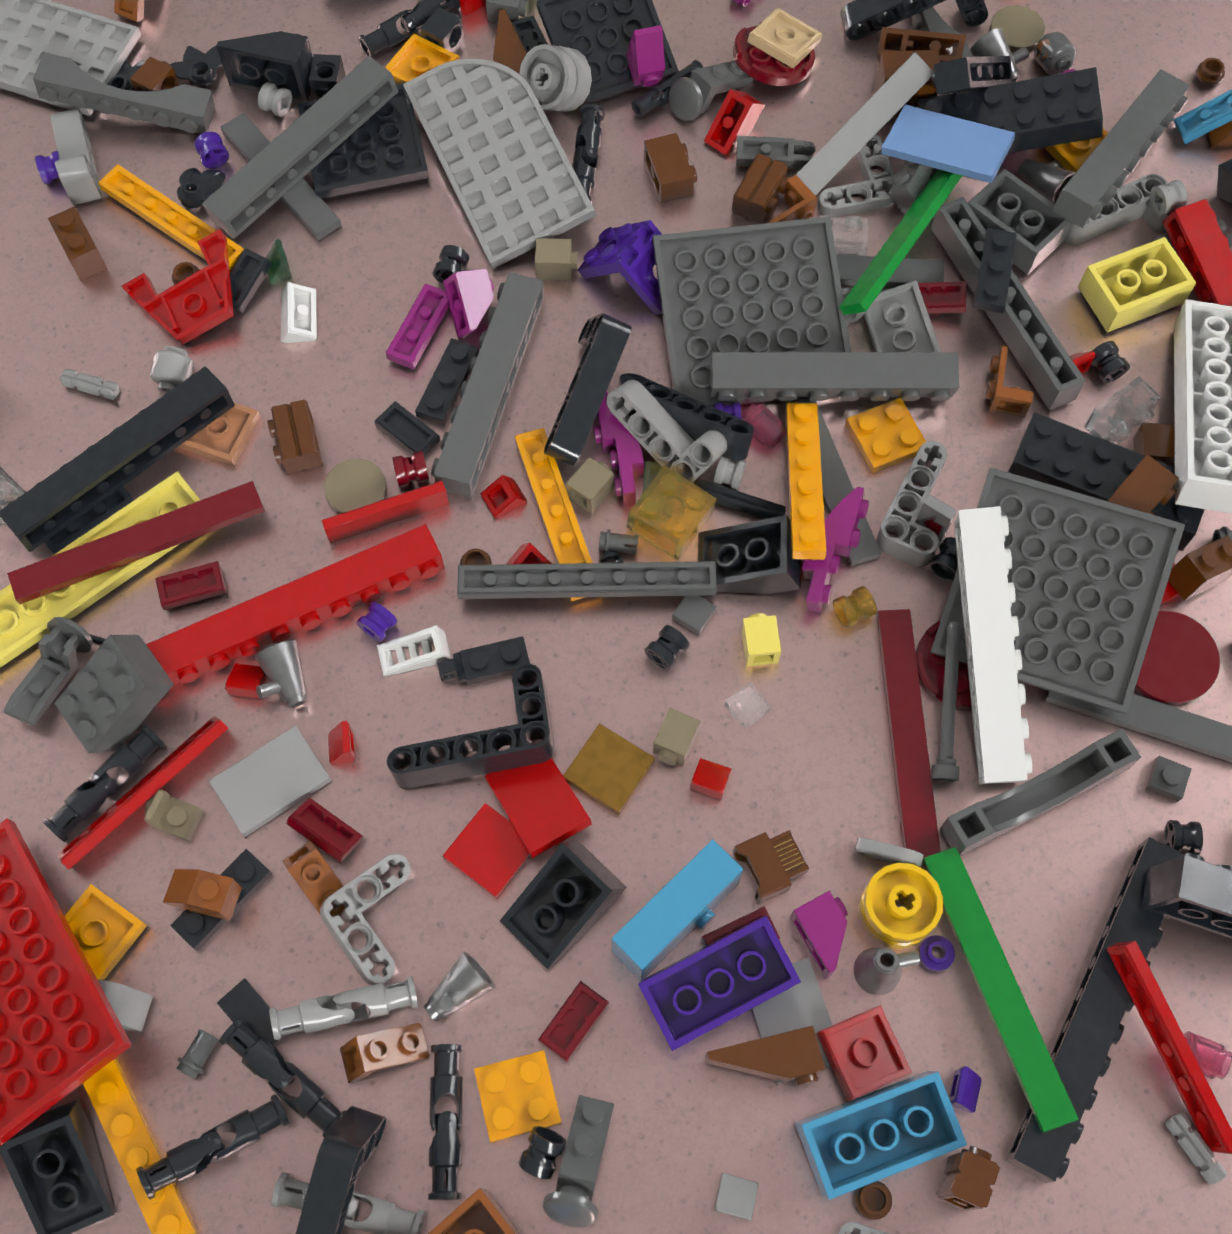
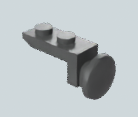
(694, 95)
(51, 671)
(580, 1165)

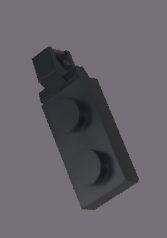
(485, 661)

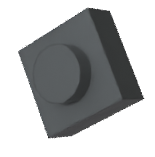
(1168, 778)

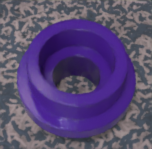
(927, 957)

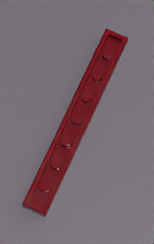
(135, 542)
(908, 732)

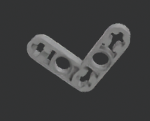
(870, 187)
(354, 906)

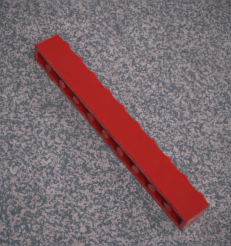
(297, 605)

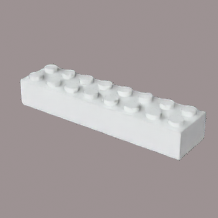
(1203, 406)
(990, 646)

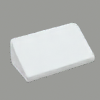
(298, 314)

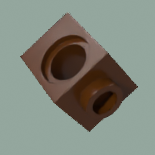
(154, 76)

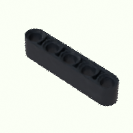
(699, 417)

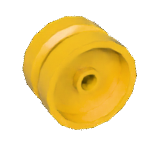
(919, 910)

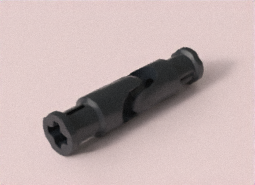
(387, 33)
(586, 146)
(92, 794)
(266, 1062)
(445, 1149)
(198, 1153)

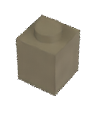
(555, 259)
(590, 485)
(676, 737)

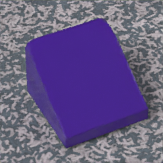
(965, 1089)

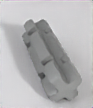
(90, 384)
(1196, 1148)

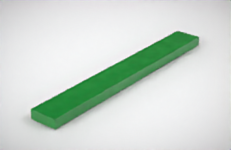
(899, 243)
(1001, 992)

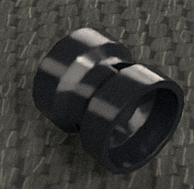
(452, 260)
(1109, 362)
(946, 562)
(667, 647)
(542, 1152)

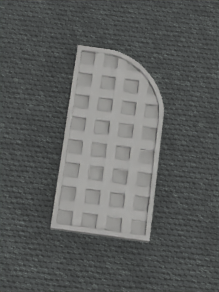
(45, 26)
(499, 155)

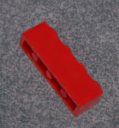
(1202, 251)

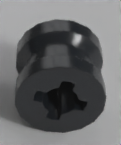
(1184, 837)

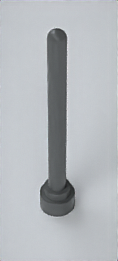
(945, 766)

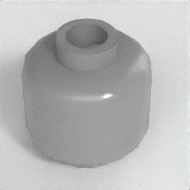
(171, 367)

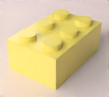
(1136, 284)

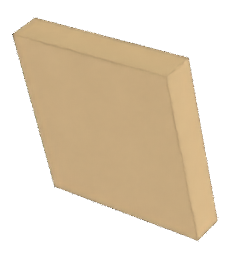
(785, 37)

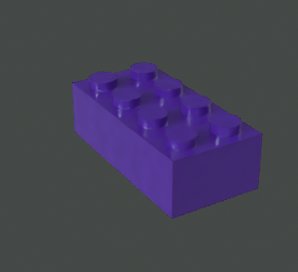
(719, 982)

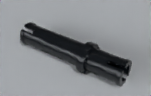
(645, 104)

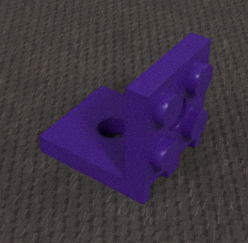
(631, 253)

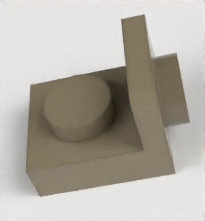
(172, 815)

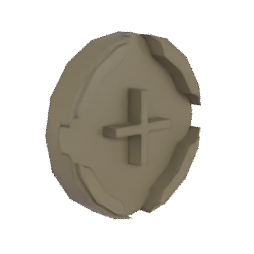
(1020, 26)
(354, 485)

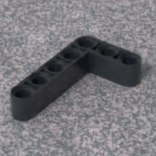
(867, 17)
(604, 345)
(484, 742)
(337, 1169)

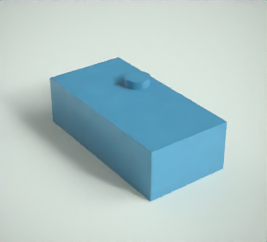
(677, 910)
(880, 1134)

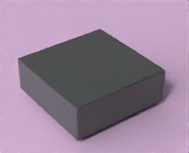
(694, 613)

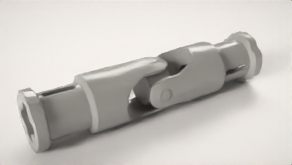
(336, 1009)
(384, 1218)

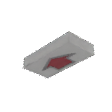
(936, 516)

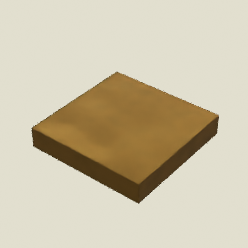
(609, 768)

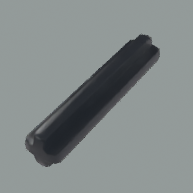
(742, 501)

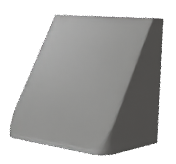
(736, 1197)

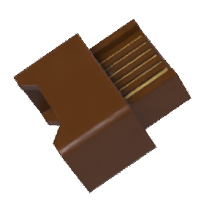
(771, 863)

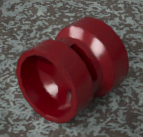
(410, 469)

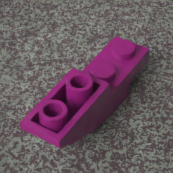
(623, 451)
(840, 536)

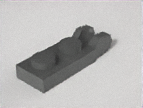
(786, 150)

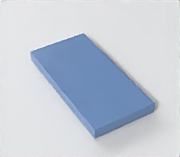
(948, 143)

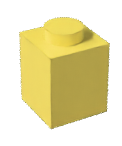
(760, 640)

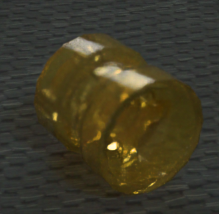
(855, 606)

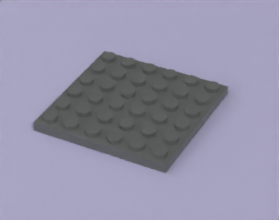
(747, 293)
(1083, 587)

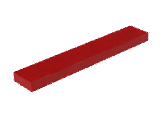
(141, 792)
(1172, 1046)

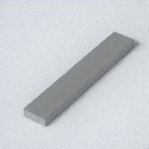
(865, 123)

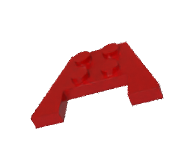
(194, 302)

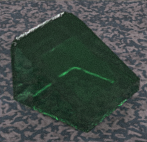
(280, 268)

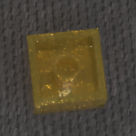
(671, 512)

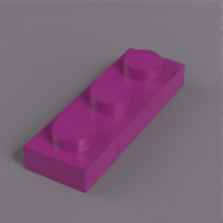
(418, 327)

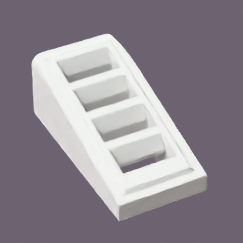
(411, 641)

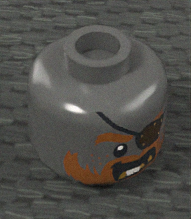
(1055, 53)

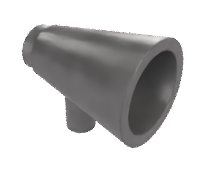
(995, 44)
(1045, 178)
(284, 671)
(875, 977)
(459, 987)

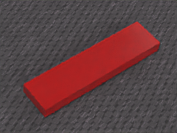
(385, 512)

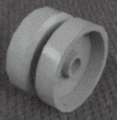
(557, 76)

